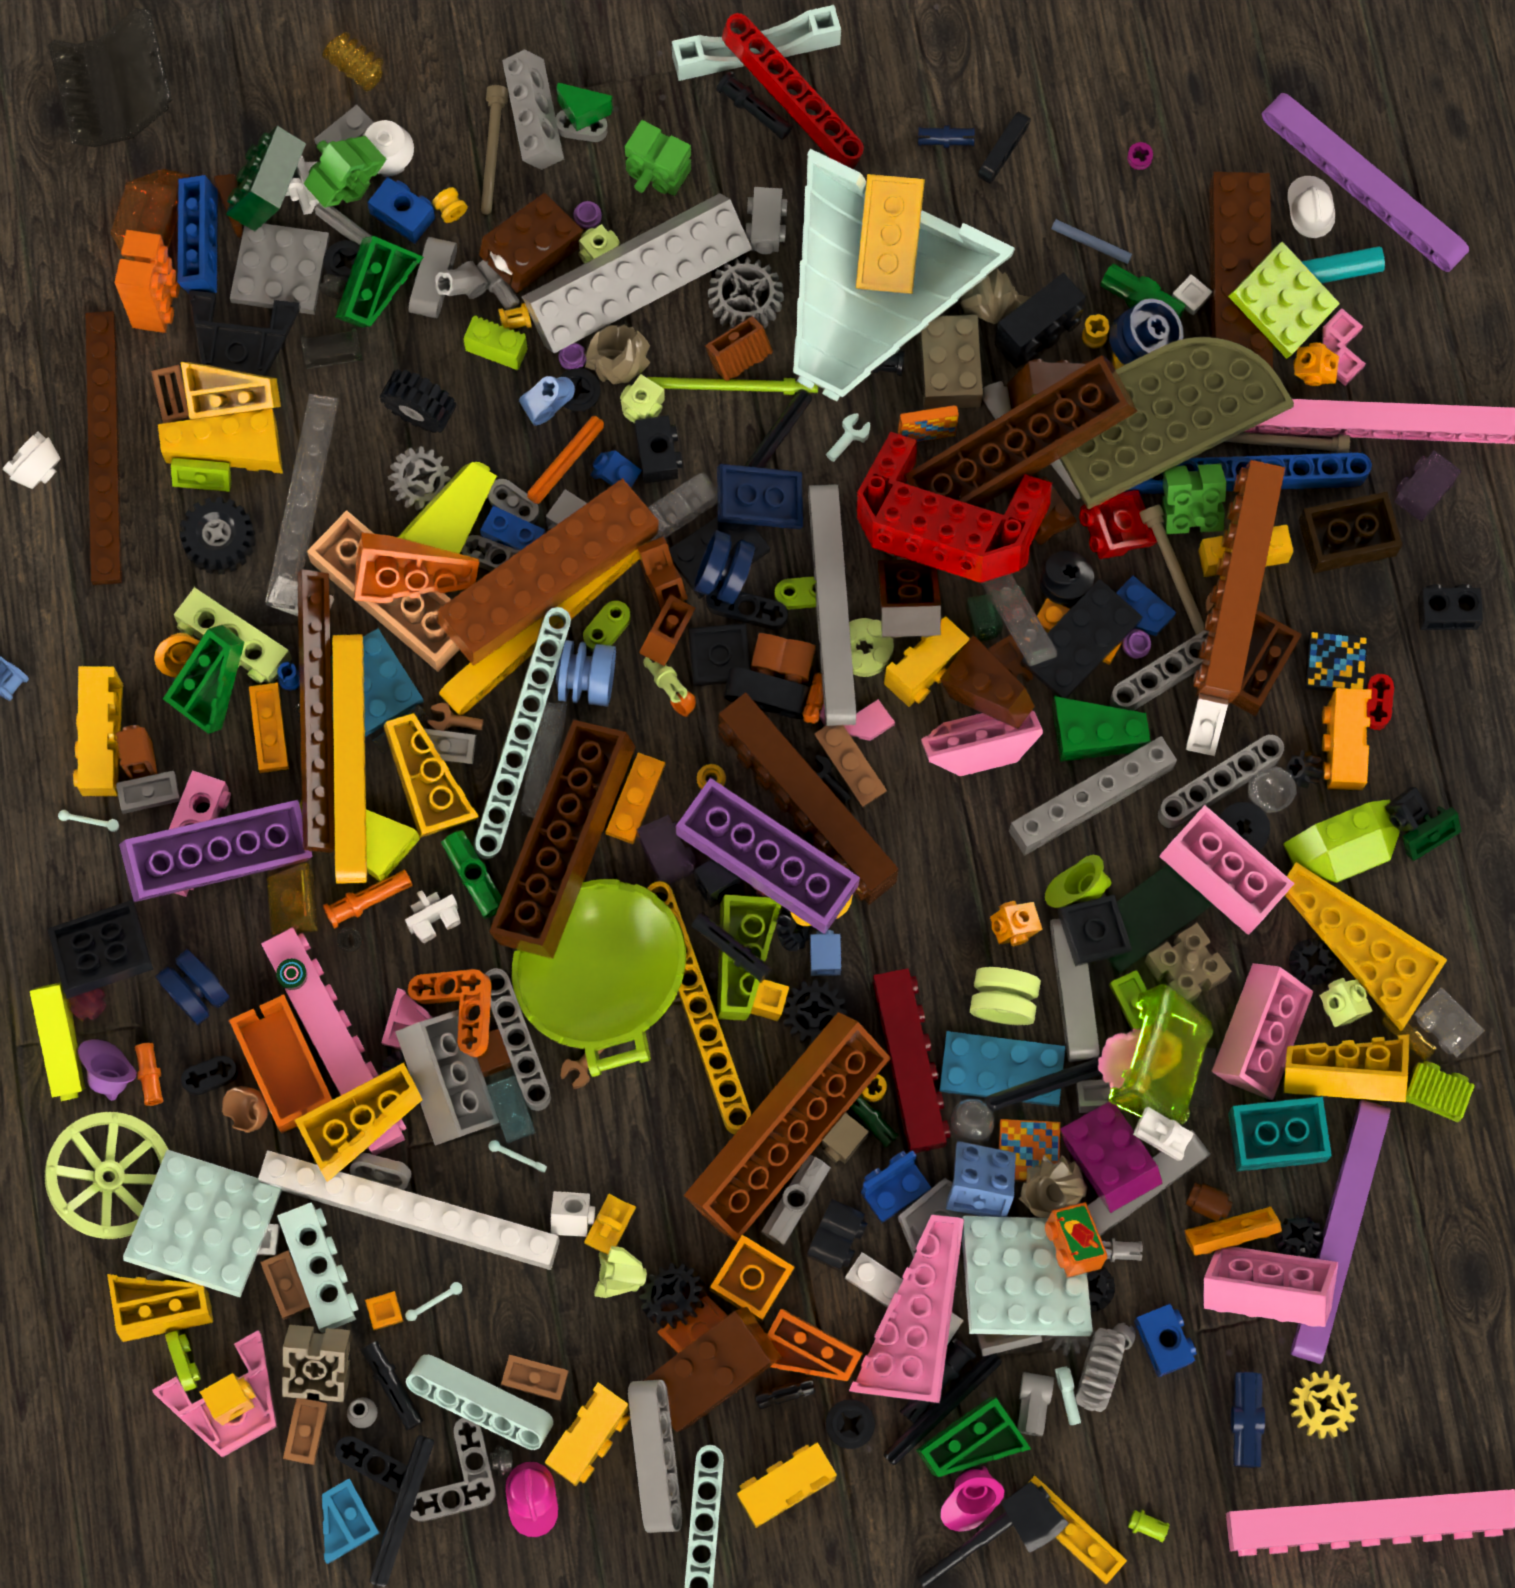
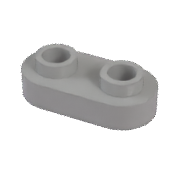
(515, 501)
(381, 1170)

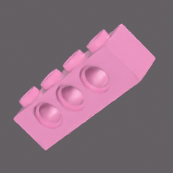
(200, 789)

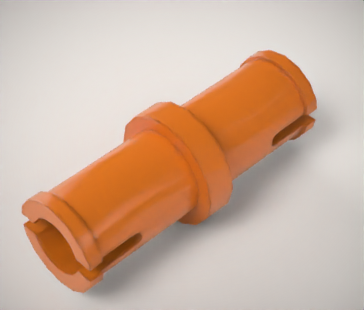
(149, 1074)

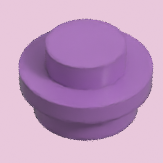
(587, 215)
(572, 356)
(1136, 644)

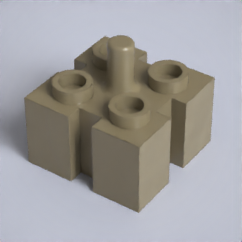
(1188, 964)
(316, 1363)

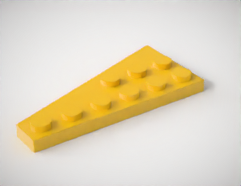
(1377, 953)

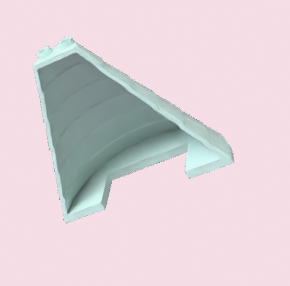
(854, 330)

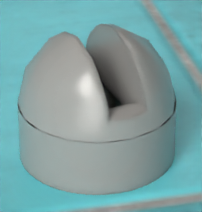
(1128, 1332)

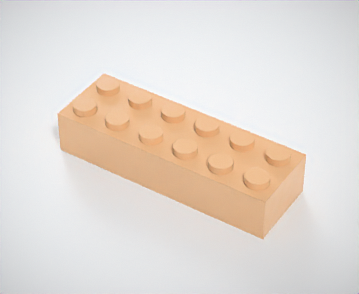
(409, 619)

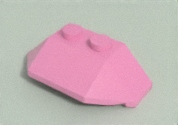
(979, 743)

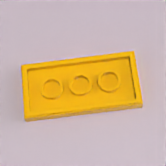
(890, 234)

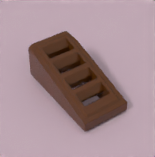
(225, 185)

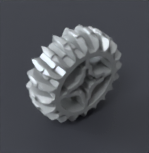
(761, 281)
(1100, 1370)

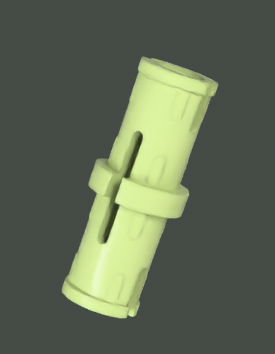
(667, 679)

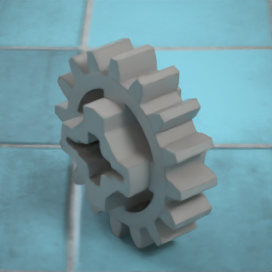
(414, 468)

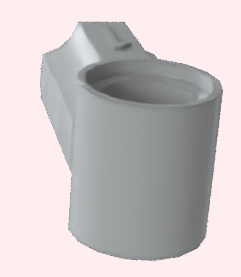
(463, 280)
(1034, 1396)

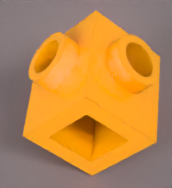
(1316, 364)
(1015, 923)

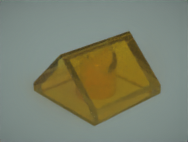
(292, 900)

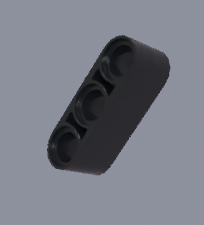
(768, 692)

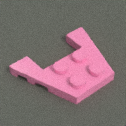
(243, 1428)

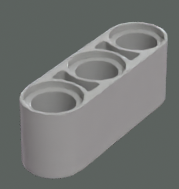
(438, 256)

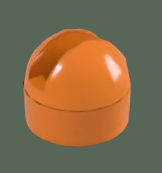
(686, 705)

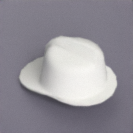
(1311, 206)

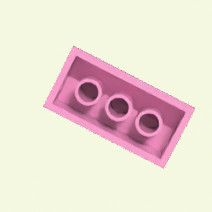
(1226, 870)
(1261, 1030)
(1270, 1285)

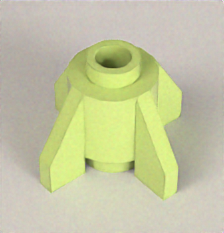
(619, 1273)

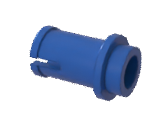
(288, 676)

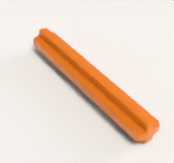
(565, 459)

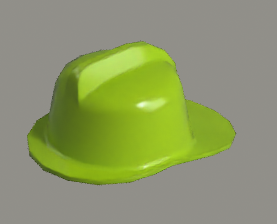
(1078, 883)

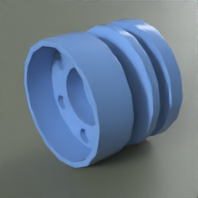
(586, 673)

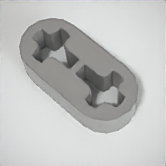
(584, 134)

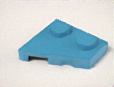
(345, 1521)

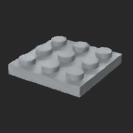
(279, 266)

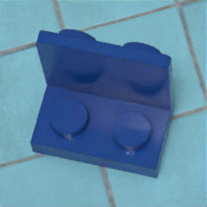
(895, 1186)

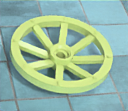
(115, 1170)

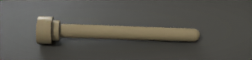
(497, 98)
(1337, 444)
(1154, 518)

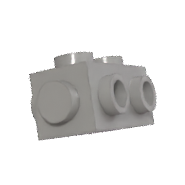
(766, 213)

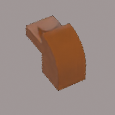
(660, 571)

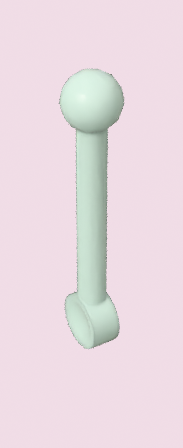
(112, 824)
(495, 1146)
(455, 1288)

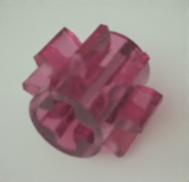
(88, 1004)

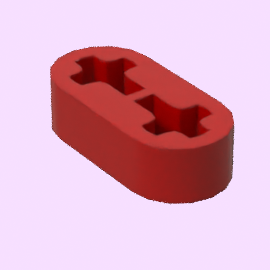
(1384, 702)

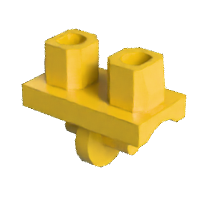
(609, 1224)

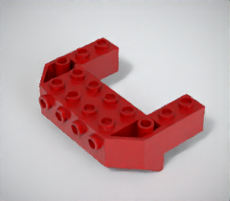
(942, 529)

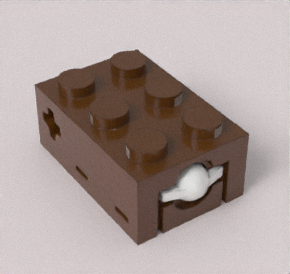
(530, 242)

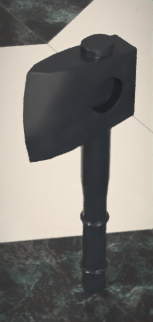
(1027, 1511)

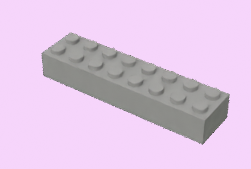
(637, 273)

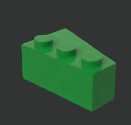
(207, 679)
(1096, 730)

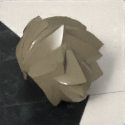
(992, 298)
(617, 354)
(1052, 1186)

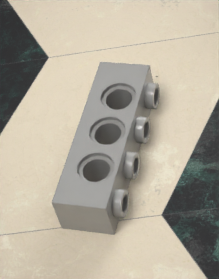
(533, 109)

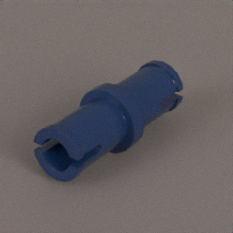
(946, 136)

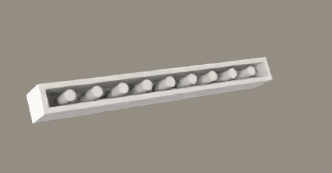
(411, 1210)

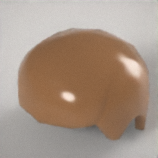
(246, 1108)

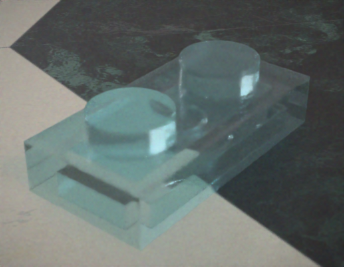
(511, 1109)

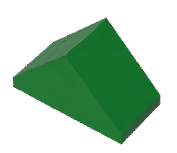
(583, 105)

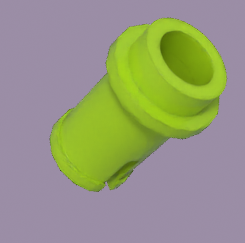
(1148, 1525)

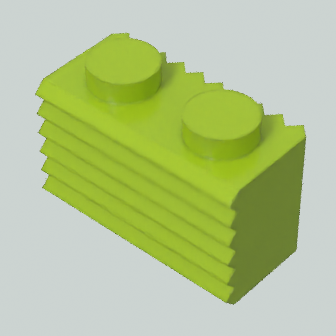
(495, 342)
(1439, 1091)

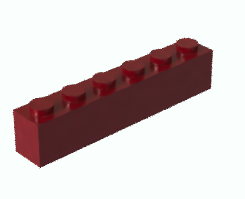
(909, 1060)

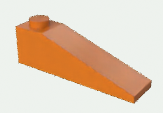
(402, 568)

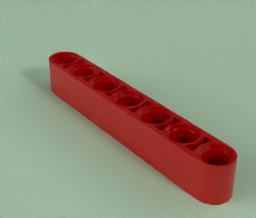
(790, 79)

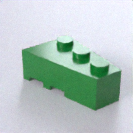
(374, 279)
(973, 1439)

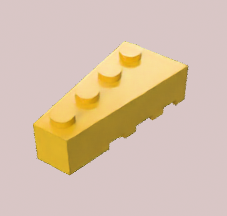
(238, 438)
(97, 723)
(429, 786)
(1350, 1070)
(357, 1119)

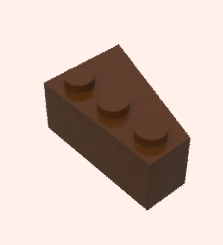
(1037, 377)
(1267, 655)
(987, 685)

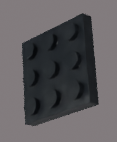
(100, 949)

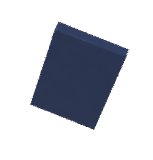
(759, 496)

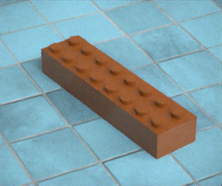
(547, 572)
(1240, 580)
(787, 1126)

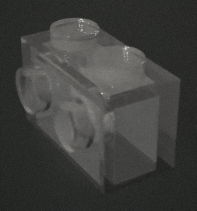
(1448, 1023)

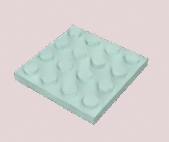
(202, 1223)
(1018, 1282)

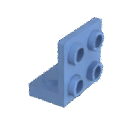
(982, 1181)

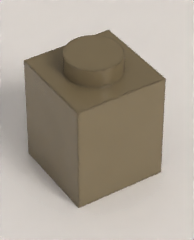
(844, 1139)

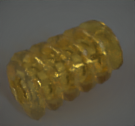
(354, 61)

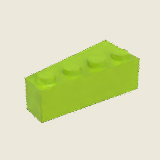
(751, 923)

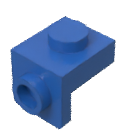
(613, 467)

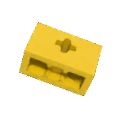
(228, 1398)

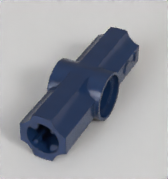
(1247, 1419)

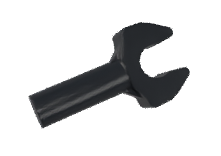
(839, 791)

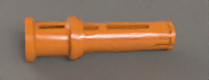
(355, 903)

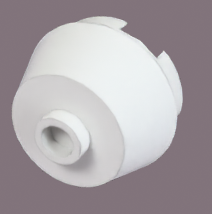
(394, 145)
(33, 462)

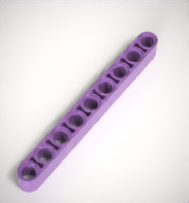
(1365, 182)
(1345, 1216)

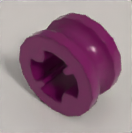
(1144, 149)

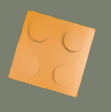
(752, 1278)

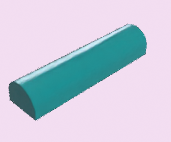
(1347, 265)

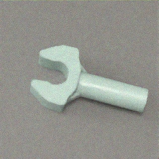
(849, 436)
(1066, 1386)

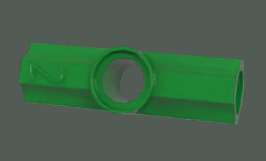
(1137, 289)
(464, 859)

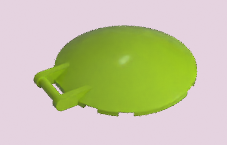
(609, 973)

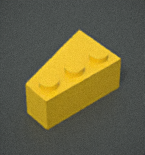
(225, 391)
(156, 1307)
(589, 1435)

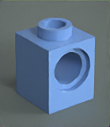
(825, 954)

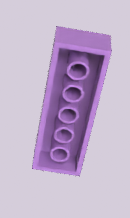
(214, 850)
(767, 855)

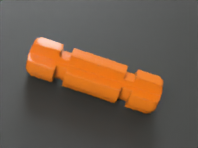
(814, 700)

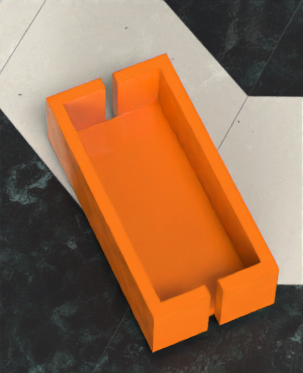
(148, 282)
(281, 1062)

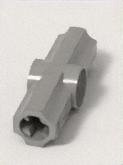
(786, 1216)

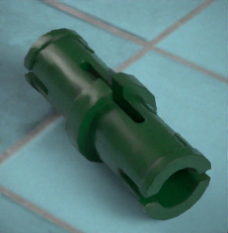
(873, 1121)

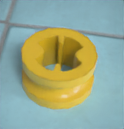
(878, 1096)

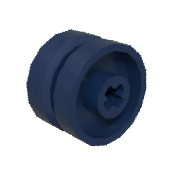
(1144, 329)
(723, 567)
(195, 984)

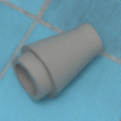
(997, 399)
(367, 1418)

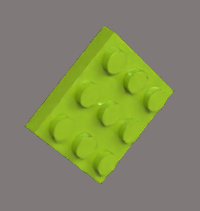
(1284, 300)

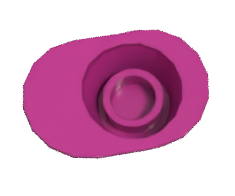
(531, 1499)
(972, 1500)

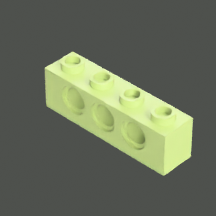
(200, 607)

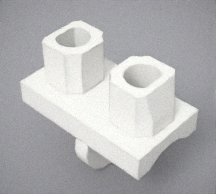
(299, 191)
(421, 922)
(1163, 1133)

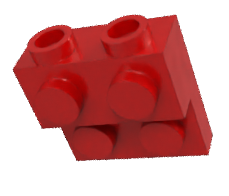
(1117, 525)

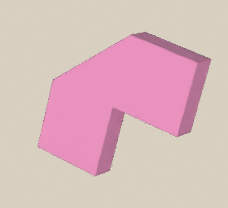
(1336, 336)
(869, 721)

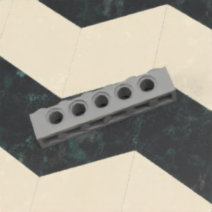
(1092, 795)

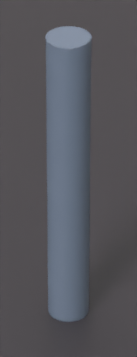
(1091, 241)

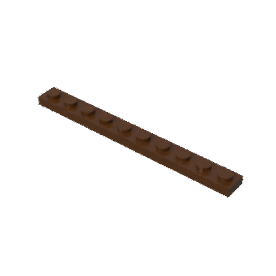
(103, 448)
(316, 711)

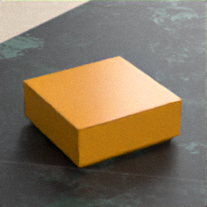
(384, 1310)

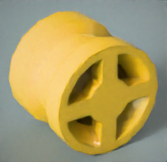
(449, 205)

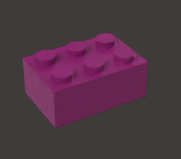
(1111, 1156)

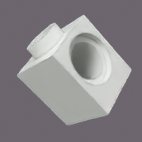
(571, 1214)

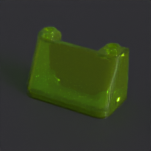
(1165, 1056)

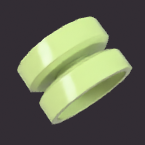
(1005, 996)

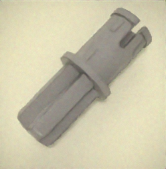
(498, 286)
(1123, 1250)

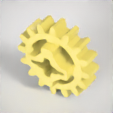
(1336, 1411)

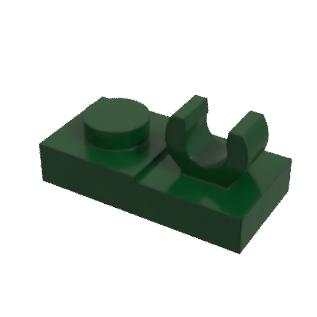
(1432, 833)

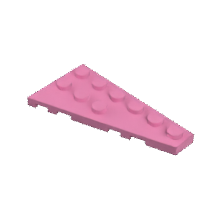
(914, 1332)

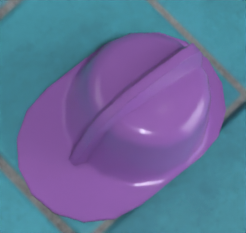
(106, 1067)

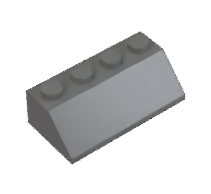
(447, 1079)

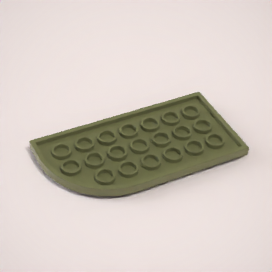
(1185, 403)

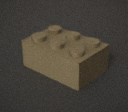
(951, 362)

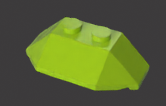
(1346, 843)

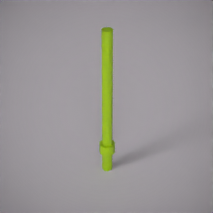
(788, 386)

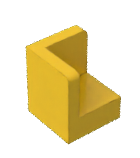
(770, 1000)

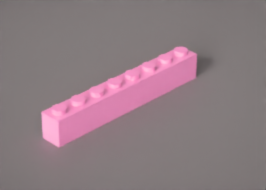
(328, 1026)

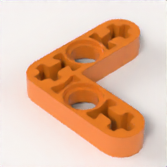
(468, 999)

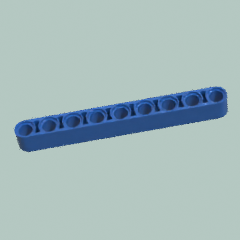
(1310, 463)

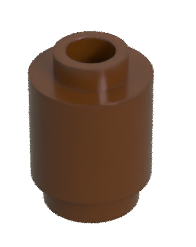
(1209, 1201)

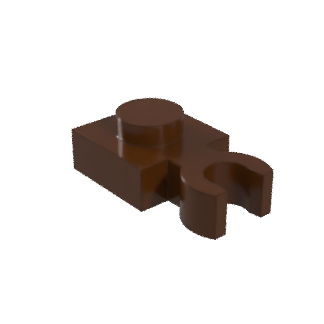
(1010, 656)

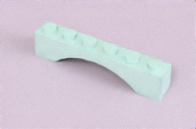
(805, 33)

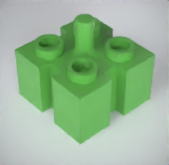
(657, 159)
(344, 170)
(1194, 499)

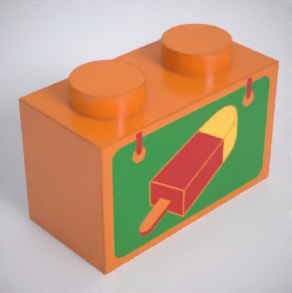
(1075, 1240)

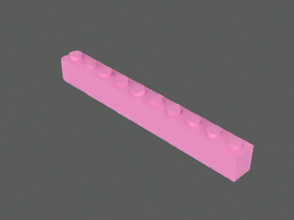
(1371, 1522)

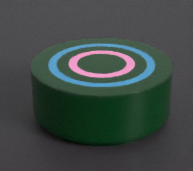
(291, 974)

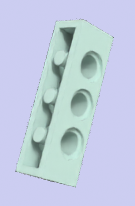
(294, 1225)

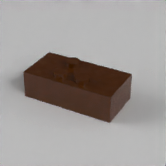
(715, 1367)

